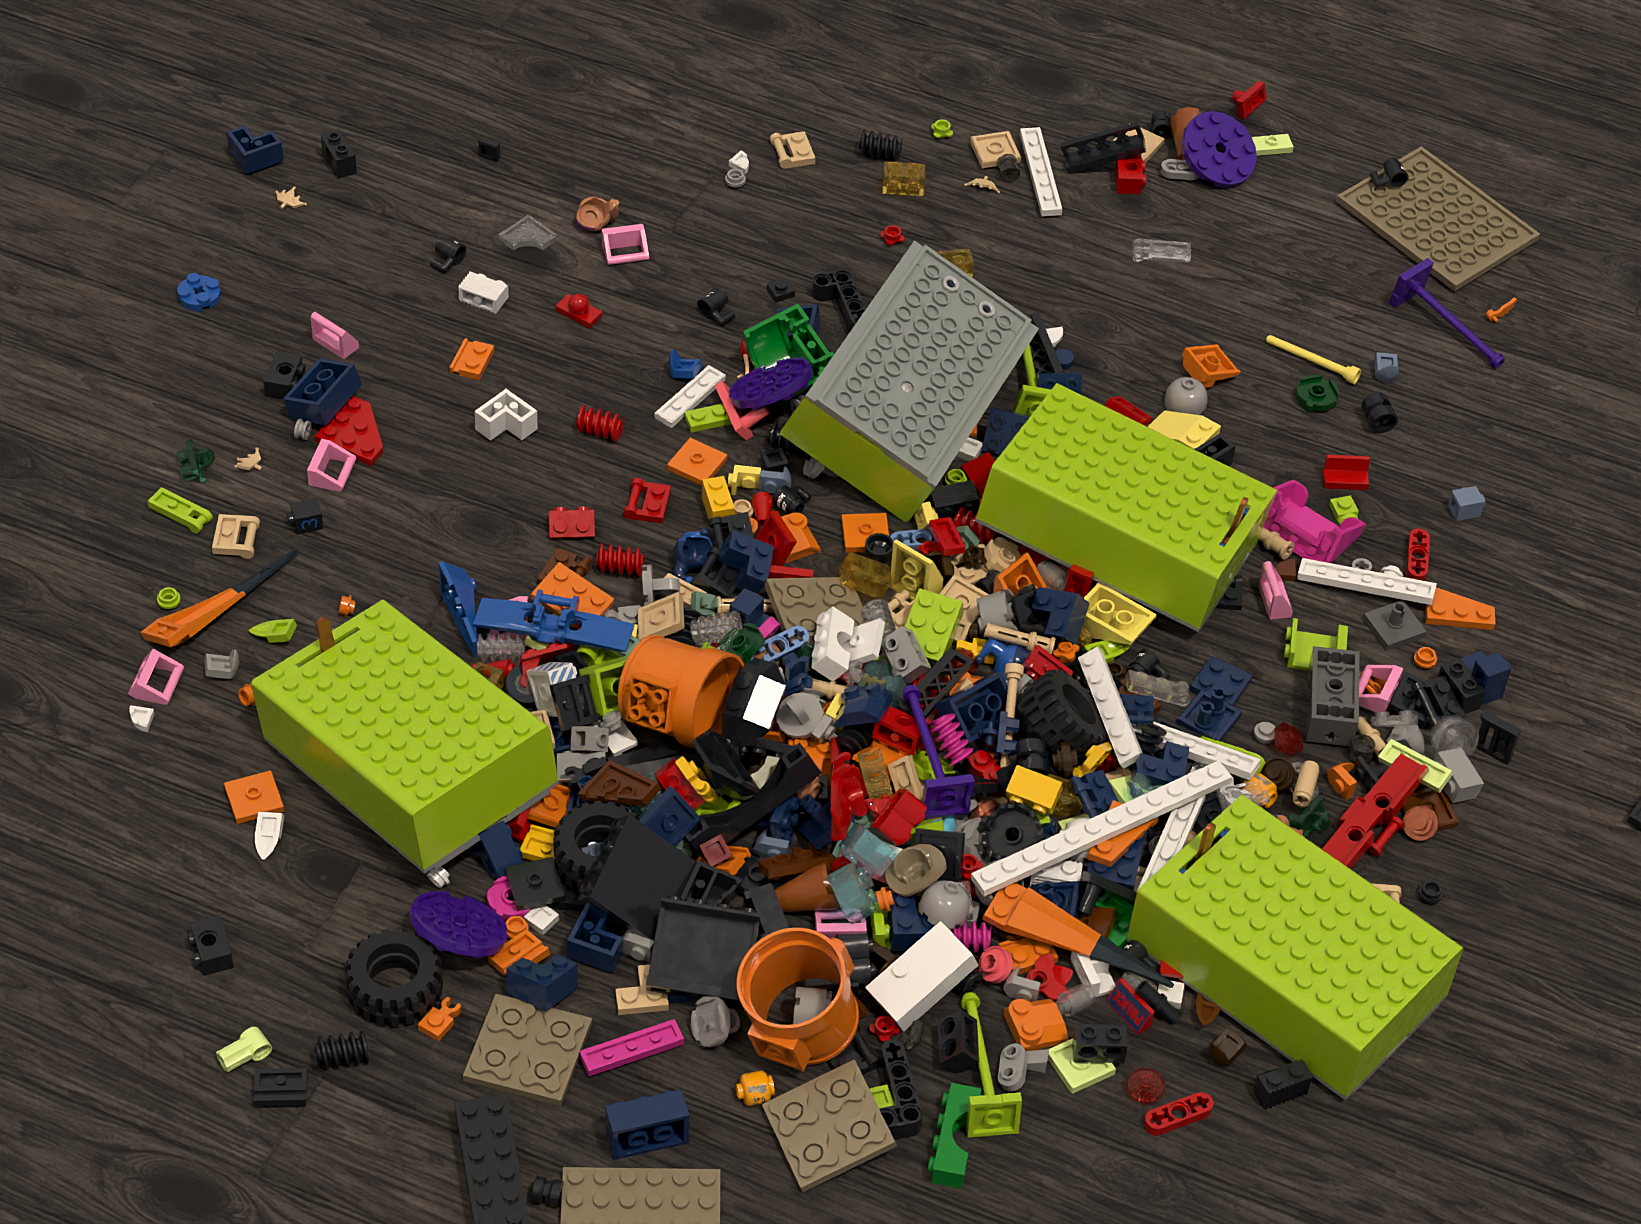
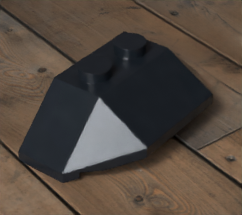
(753, 700)
(723, 766)

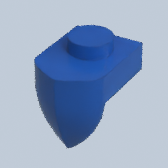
(683, 367)

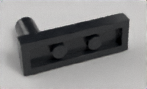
(1095, 884)

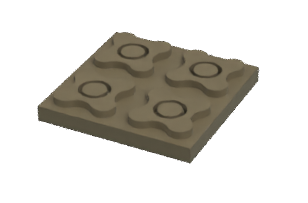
(804, 599)
(527, 1050)
(829, 1125)

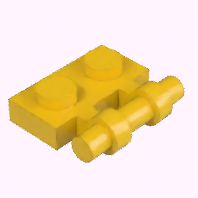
(1095, 757)
(697, 780)

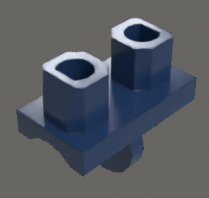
(797, 667)
(1004, 725)

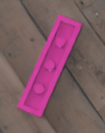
(631, 1047)

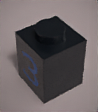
(305, 516)

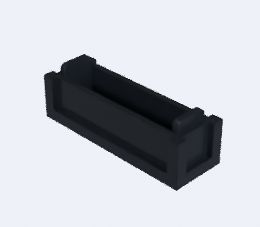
(655, 752)

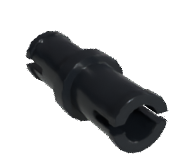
(1158, 1002)

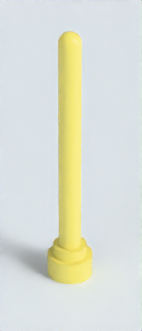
(1351, 373)

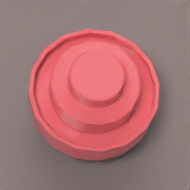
(995, 964)

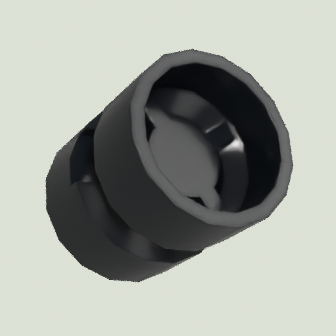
(1379, 412)
(879, 548)
(1032, 755)

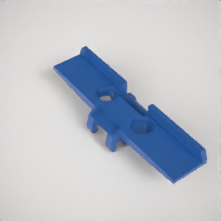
(595, 630)

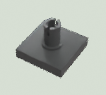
(1394, 625)

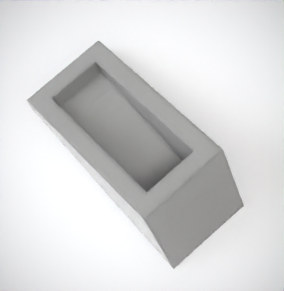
(1037, 1060)

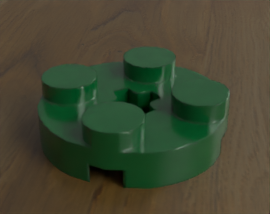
(1313, 402)
(743, 642)

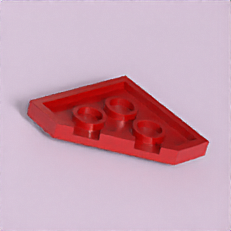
(354, 431)

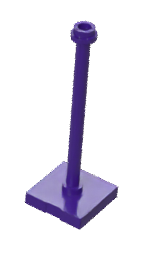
(1413, 283)
(944, 794)

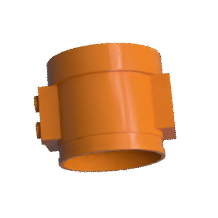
(676, 687)
(780, 962)

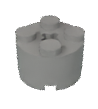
(997, 610)
(810, 1003)

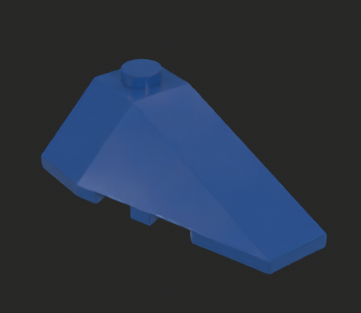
(458, 595)

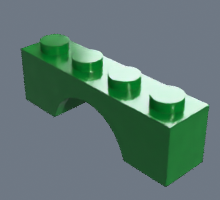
(951, 1161)

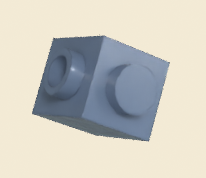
(1466, 503)

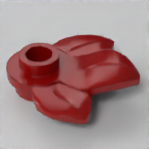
(1052, 976)

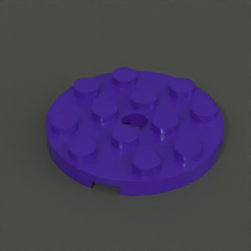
(1200, 151)
(771, 384)
(458, 924)

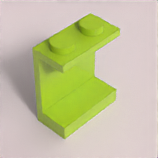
(1302, 643)

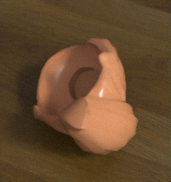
(596, 213)

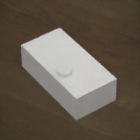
(922, 976)

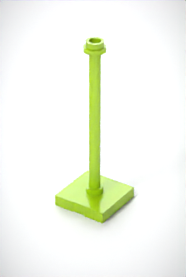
(1029, 396)
(989, 1113)

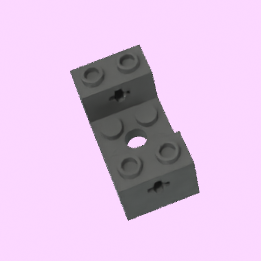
(1334, 696)

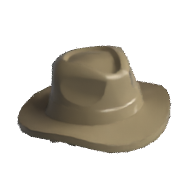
(915, 869)

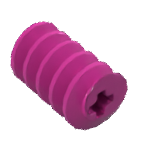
(950, 739)
(973, 936)

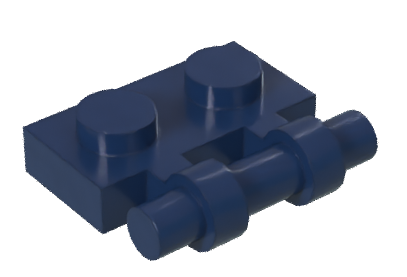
(1138, 708)
(1094, 792)

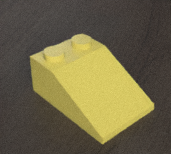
(1185, 428)
(913, 571)
(1115, 616)

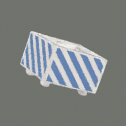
(548, 674)

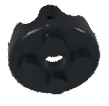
(1028, 618)
(1004, 819)

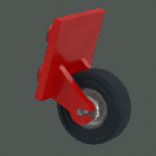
(517, 680)

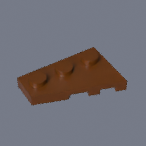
(620, 786)
(795, 863)

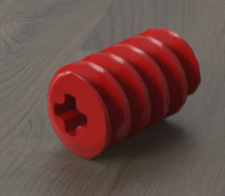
(600, 424)
(982, 532)
(620, 560)

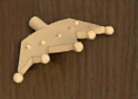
(983, 183)
(289, 199)
(251, 462)

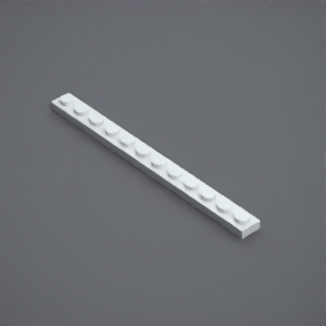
(1100, 828)

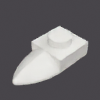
(267, 832)

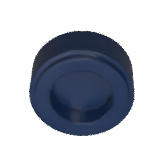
(1065, 358)

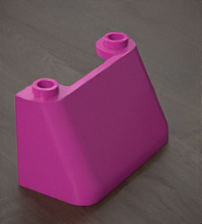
(1310, 532)

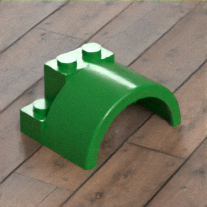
(769, 343)

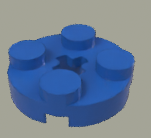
(208, 289)

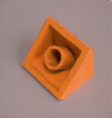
(1019, 575)

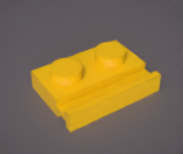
(538, 843)

